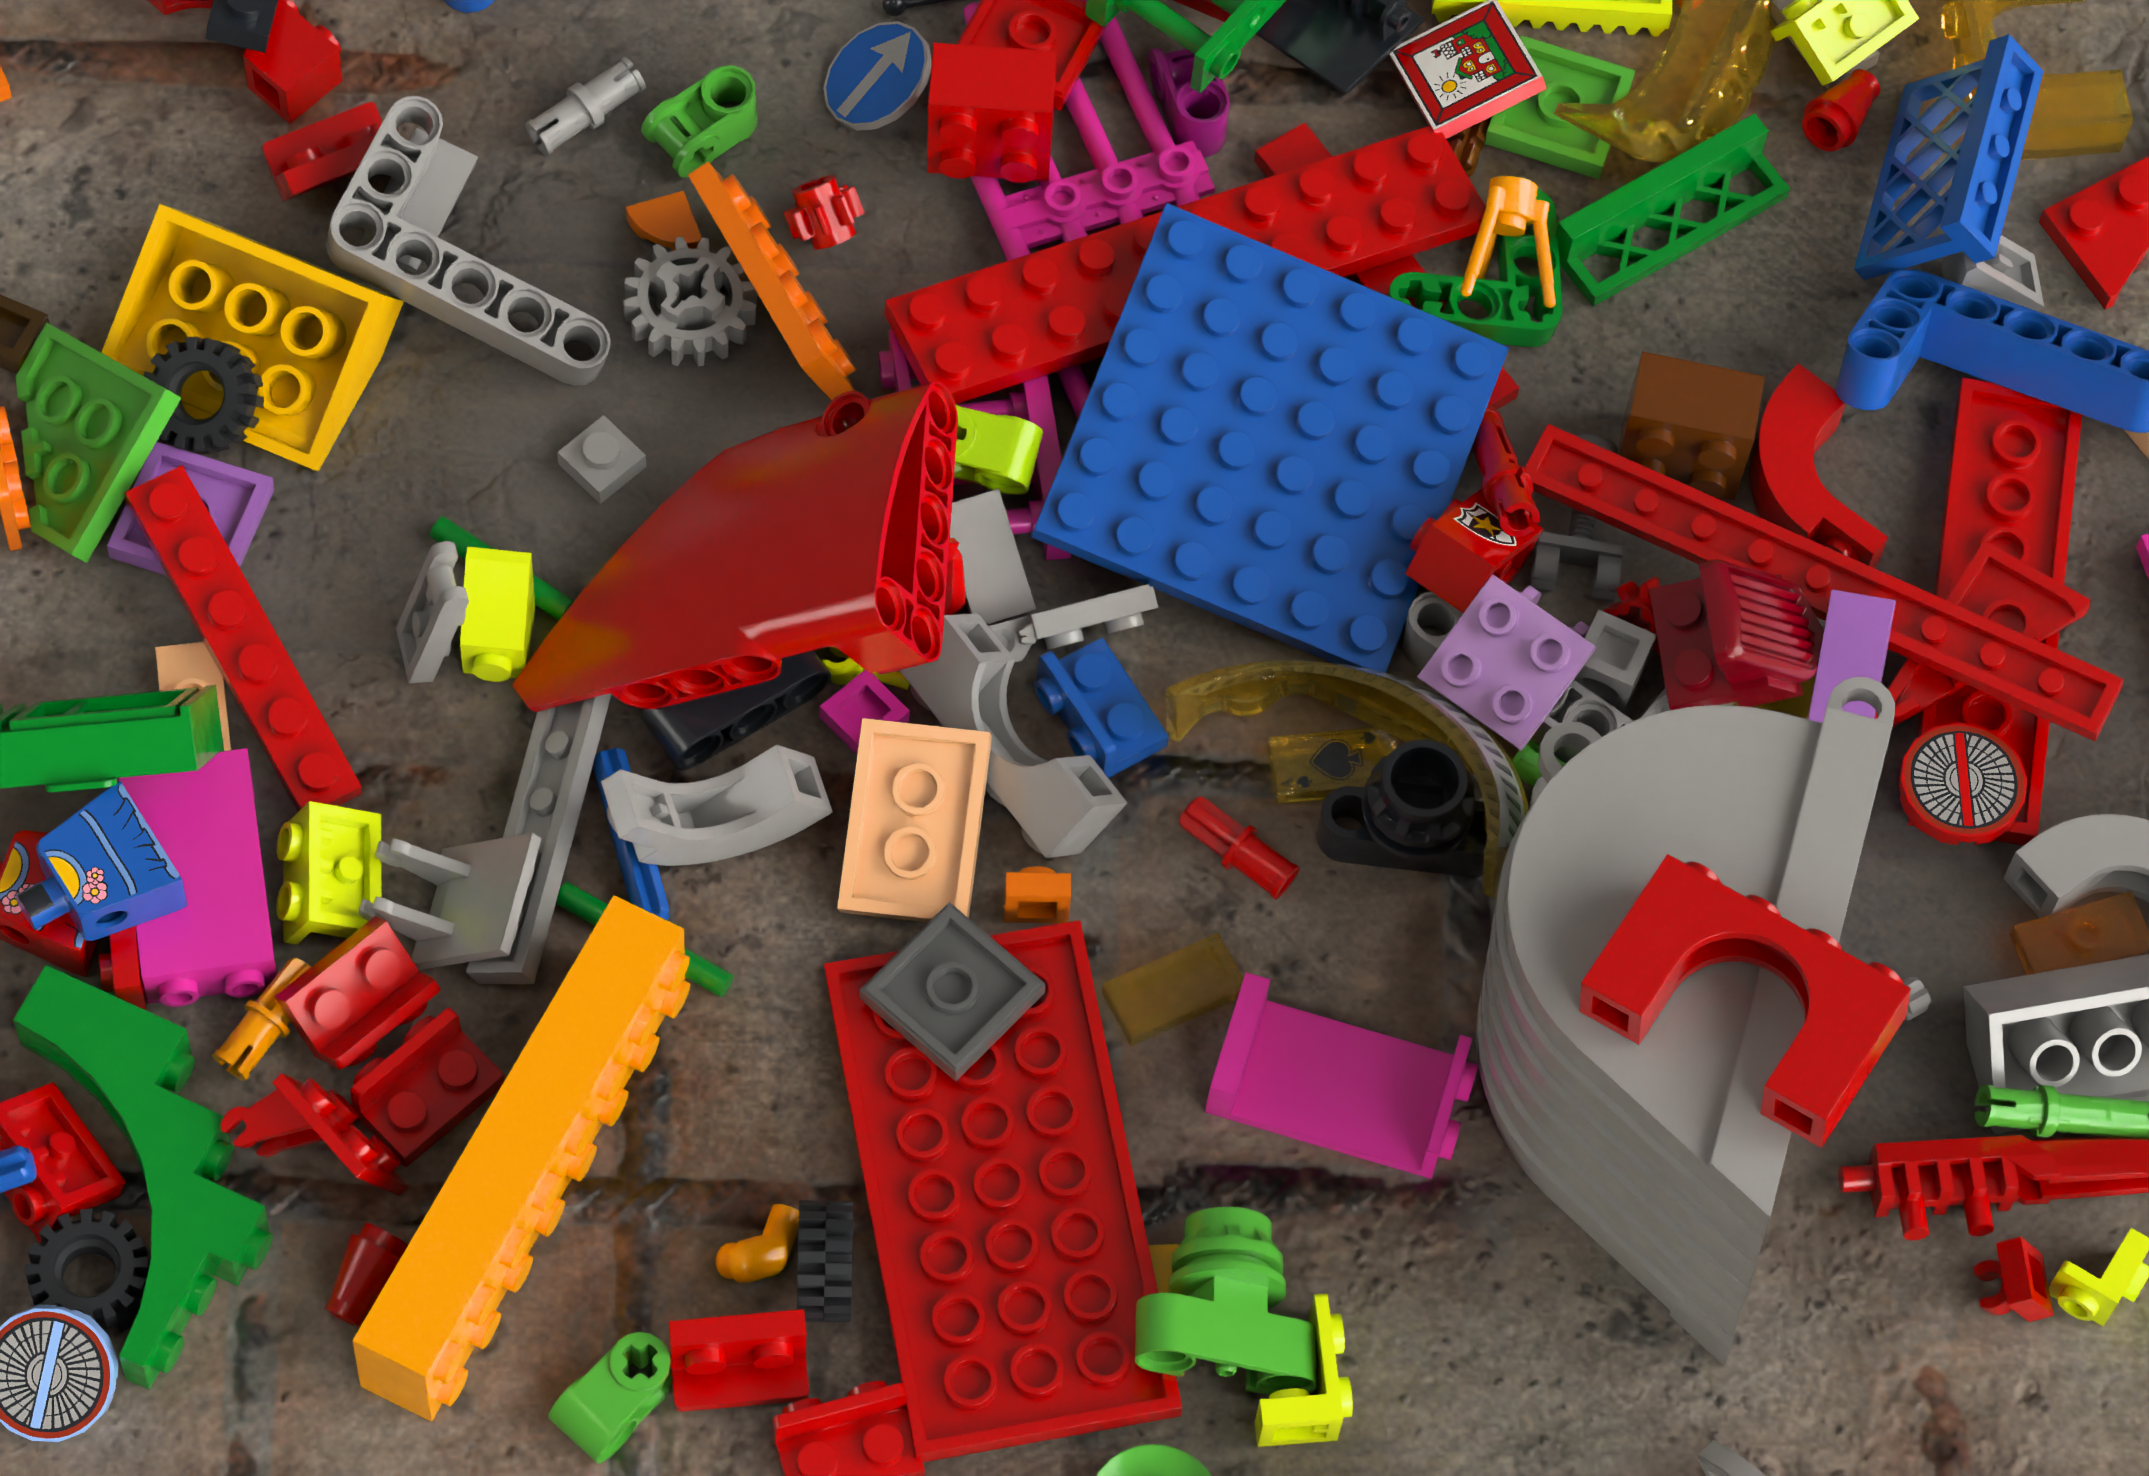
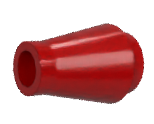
(1838, 113)
(363, 1273)

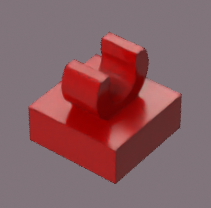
(2022, 1278)

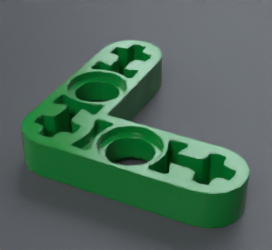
(1501, 299)

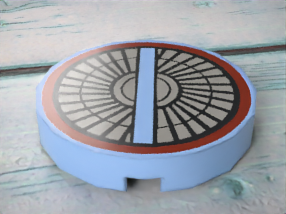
(54, 1373)

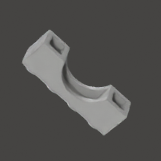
(1055, 801)

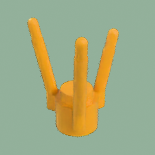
(1508, 211)

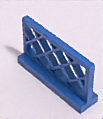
(1980, 166)

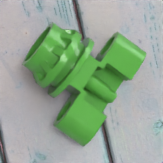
(1219, 1307)

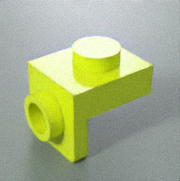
(2095, 1298)

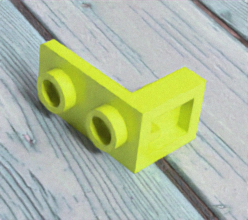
(1301, 1418)

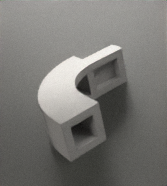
(719, 815)
(2082, 860)

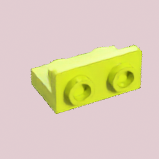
(1842, 32)
(327, 870)

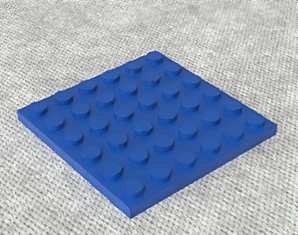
(1269, 441)

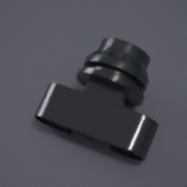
(1410, 814)

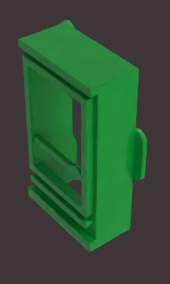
(108, 738)

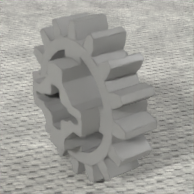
(690, 301)

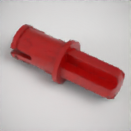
(1238, 846)

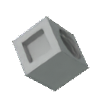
(1618, 661)

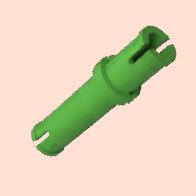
(2049, 1112)

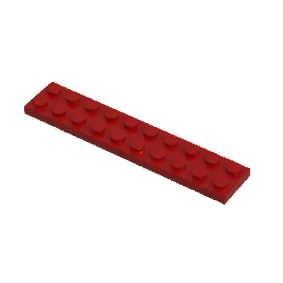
(1067, 298)

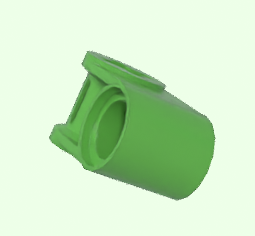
(694, 125)
(606, 1404)

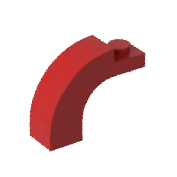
(1784, 476)

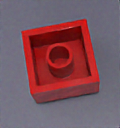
(991, 112)

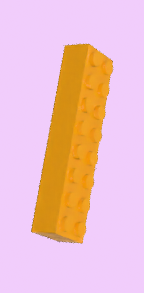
(522, 1160)

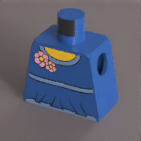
(103, 871)

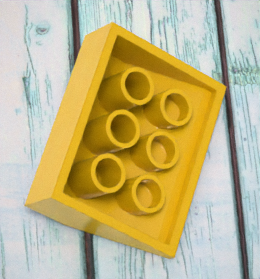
(297, 322)

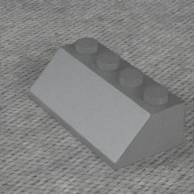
(2064, 1030)

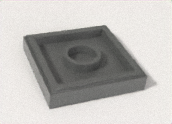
(952, 991)

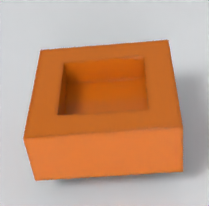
(1036, 896)

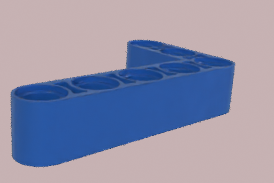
(1994, 341)

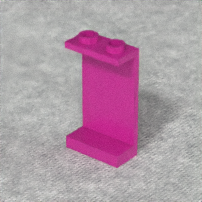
(213, 841)
(1338, 1084)

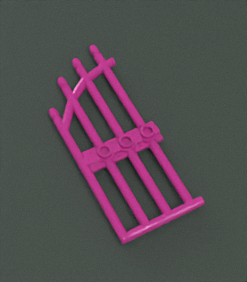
(1103, 195)

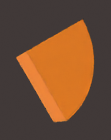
(664, 220)

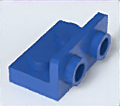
(1099, 707)

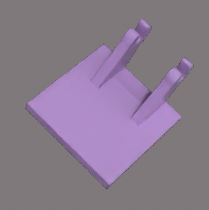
(1508, 661)

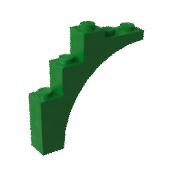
(197, 1226)

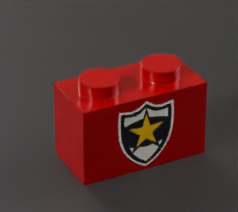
(1465, 549)

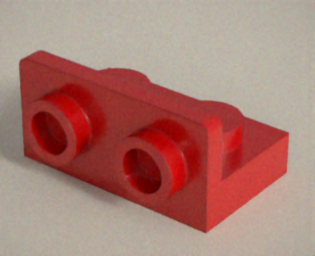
(321, 151)
(357, 995)
(424, 1086)
(67, 1157)
(738, 1360)
(849, 1435)

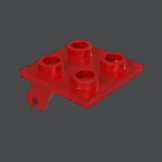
(308, 1114)

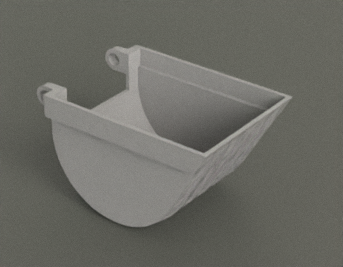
(1666, 1137)

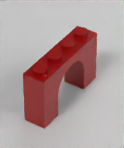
(1695, 921)

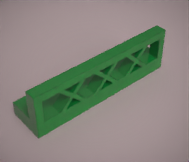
(1664, 190)

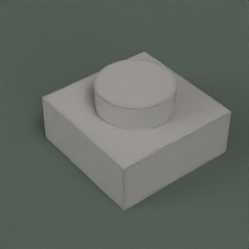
(601, 459)

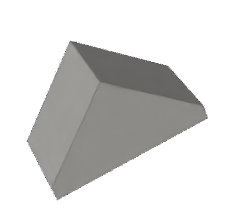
(2007, 276)

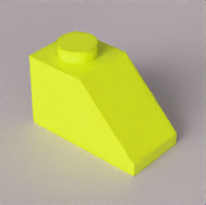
(499, 613)

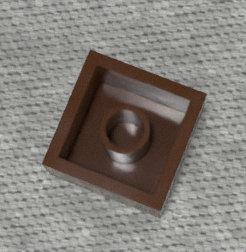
(1692, 422)

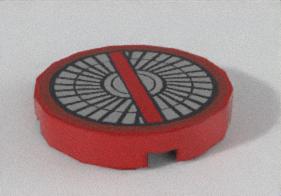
(1962, 784)

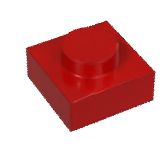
(121, 968)

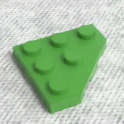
(84, 436)

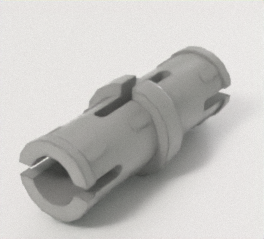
(585, 106)

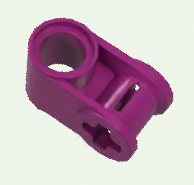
(1183, 105)

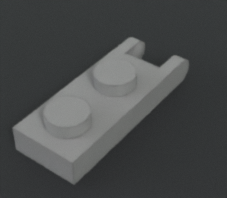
(431, 615)

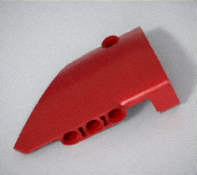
(772, 554)

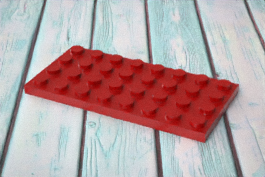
(1004, 1215)

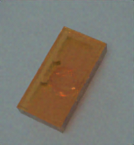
(2082, 935)

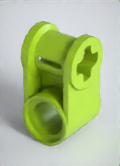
(996, 450)

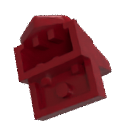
(1734, 637)

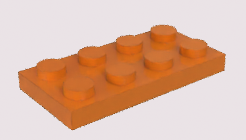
(775, 280)

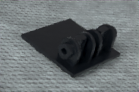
(1340, 37)

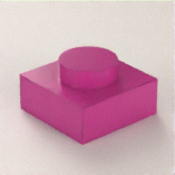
(857, 700)

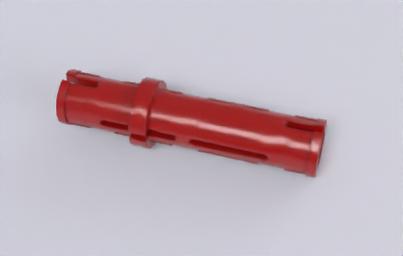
(1505, 483)

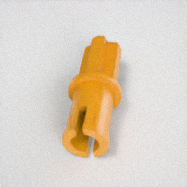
(260, 1025)

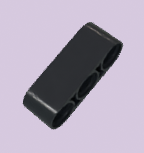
(711, 724)

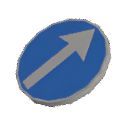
(877, 75)

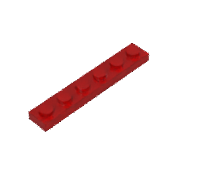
(242, 641)

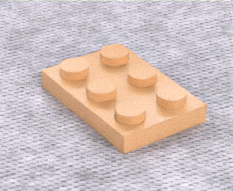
(914, 820)

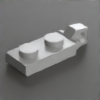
(1064, 624)

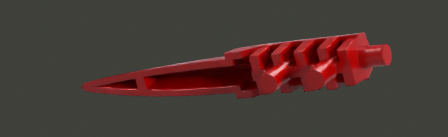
(1993, 1171)

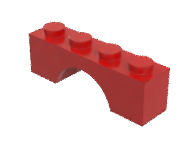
(298, 62)

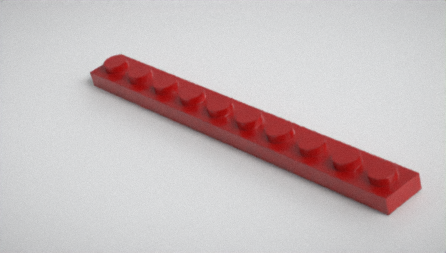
(1922, 626)

